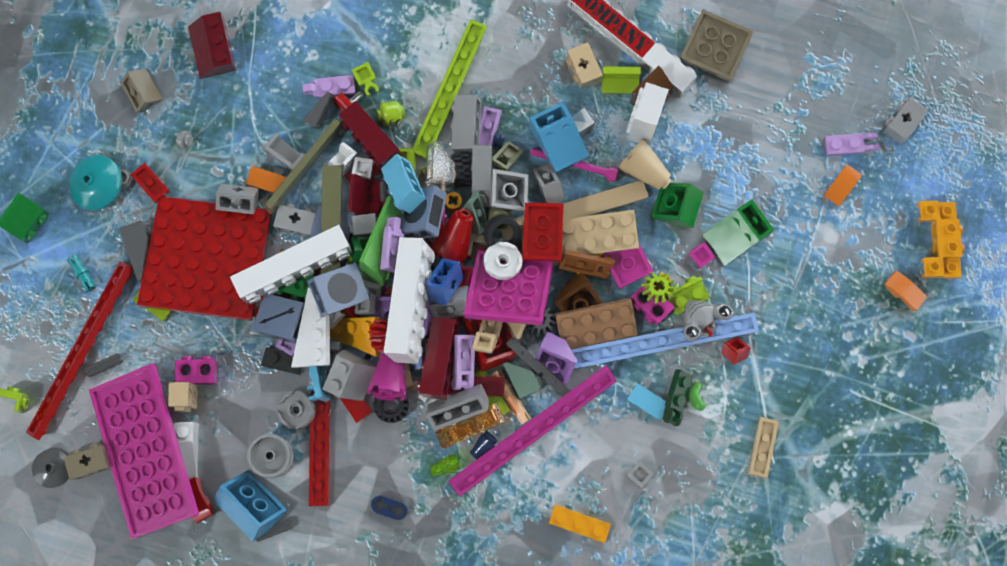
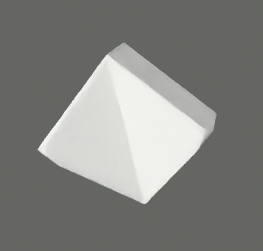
(583, 121)

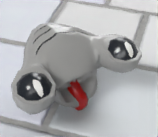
(701, 318)

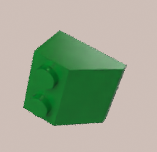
(678, 204)
(23, 218)

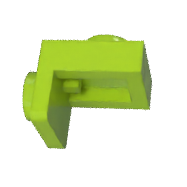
(22, 400)

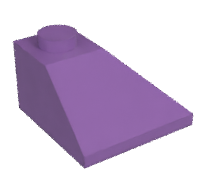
(556, 357)

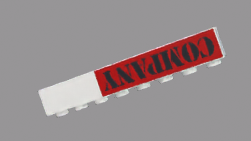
(634, 42)

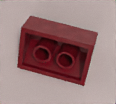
(211, 45)

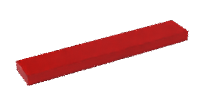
(319, 454)

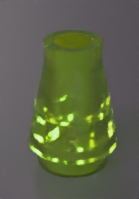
(445, 466)

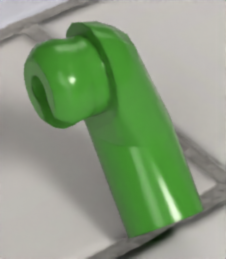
(695, 398)

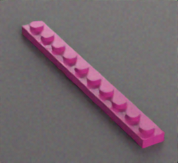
(532, 431)

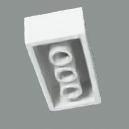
(646, 113)

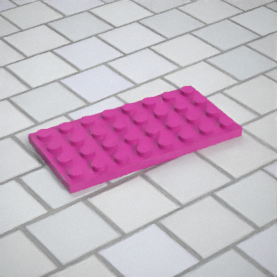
(143, 451)

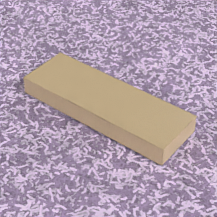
(763, 447)

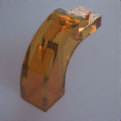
(470, 427)

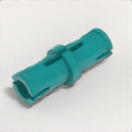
(81, 273)

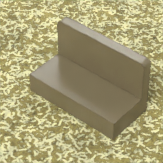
(140, 89)

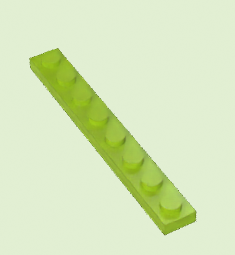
(450, 87)

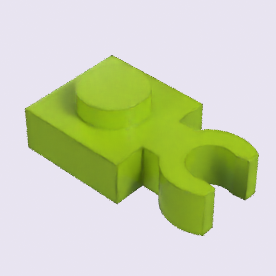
(365, 76)

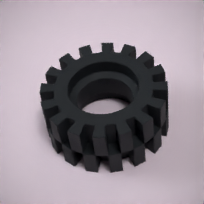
(463, 169)
(394, 416)

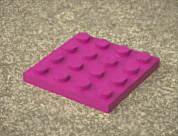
(510, 300)

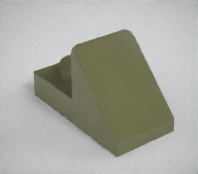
(506, 156)

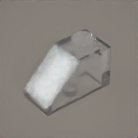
(439, 166)

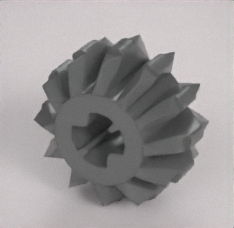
(546, 324)

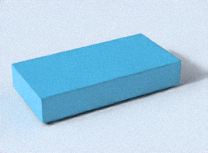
(647, 401)

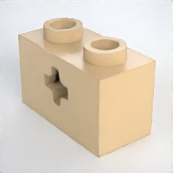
(583, 55)

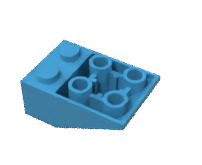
(558, 137)

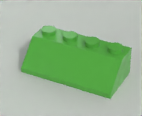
(371, 256)

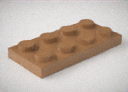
(597, 323)

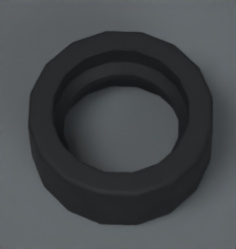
(495, 222)

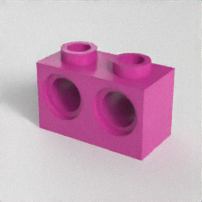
(646, 308)
(196, 375)

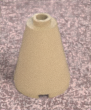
(646, 166)

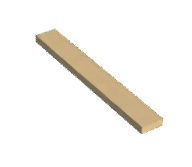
(595, 204)

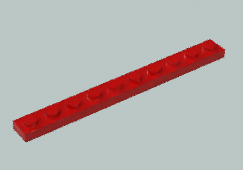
(79, 350)

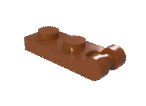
(586, 264)

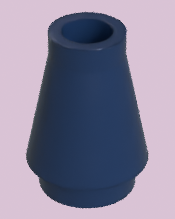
(483, 445)

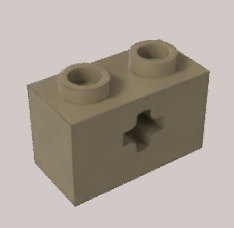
(76, 460)

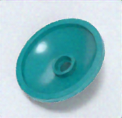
(103, 184)

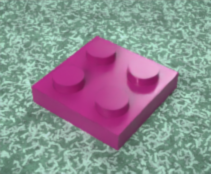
(629, 266)

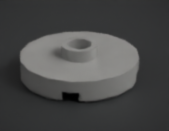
(287, 410)

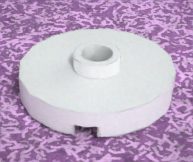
(506, 252)

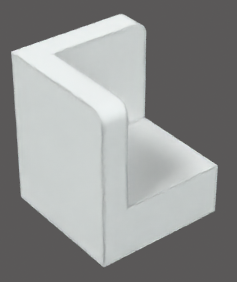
(344, 157)

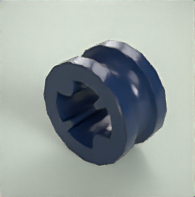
(498, 140)

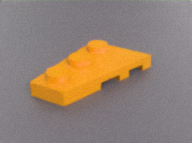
(355, 333)

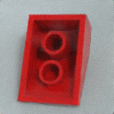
(502, 352)

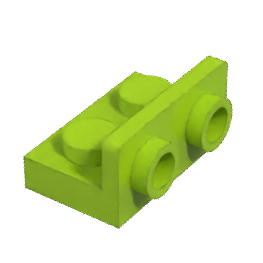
(690, 291)

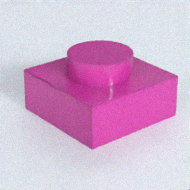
(701, 255)

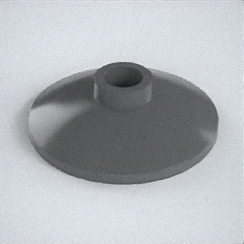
(57, 475)

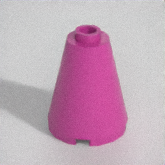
(388, 380)

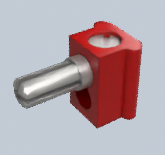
(343, 102)

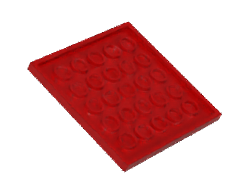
(196, 254)

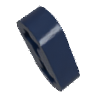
(387, 512)

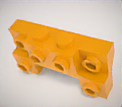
(945, 239)

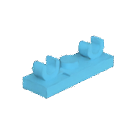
(318, 375)

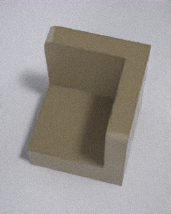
(475, 240)

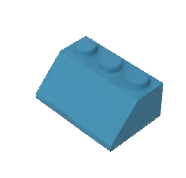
(249, 505)

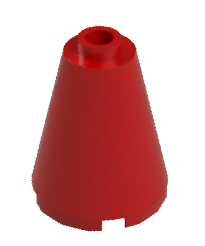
(454, 237)

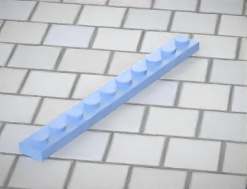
(660, 342)

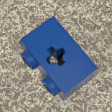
(444, 281)

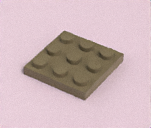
(716, 45)

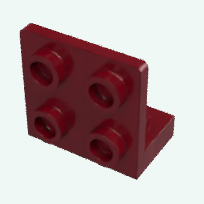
(364, 196)

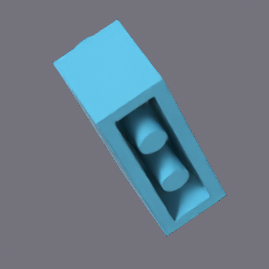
(403, 184)

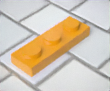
(579, 523)

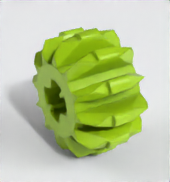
(655, 280)

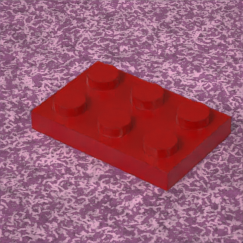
(543, 232)

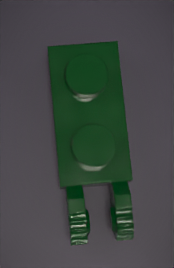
(677, 397)

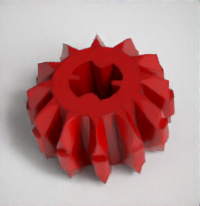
(378, 334)

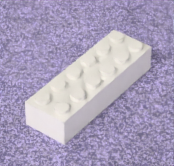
(291, 265)
(408, 301)

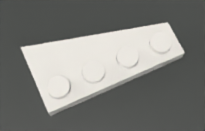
(313, 337)

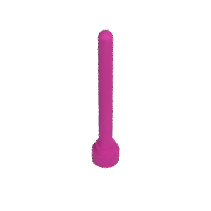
(610, 173)

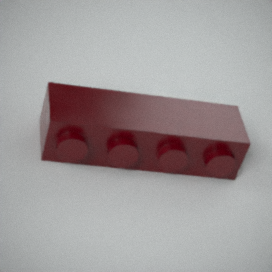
(369, 134)
(439, 358)

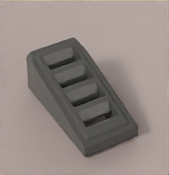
(318, 113)

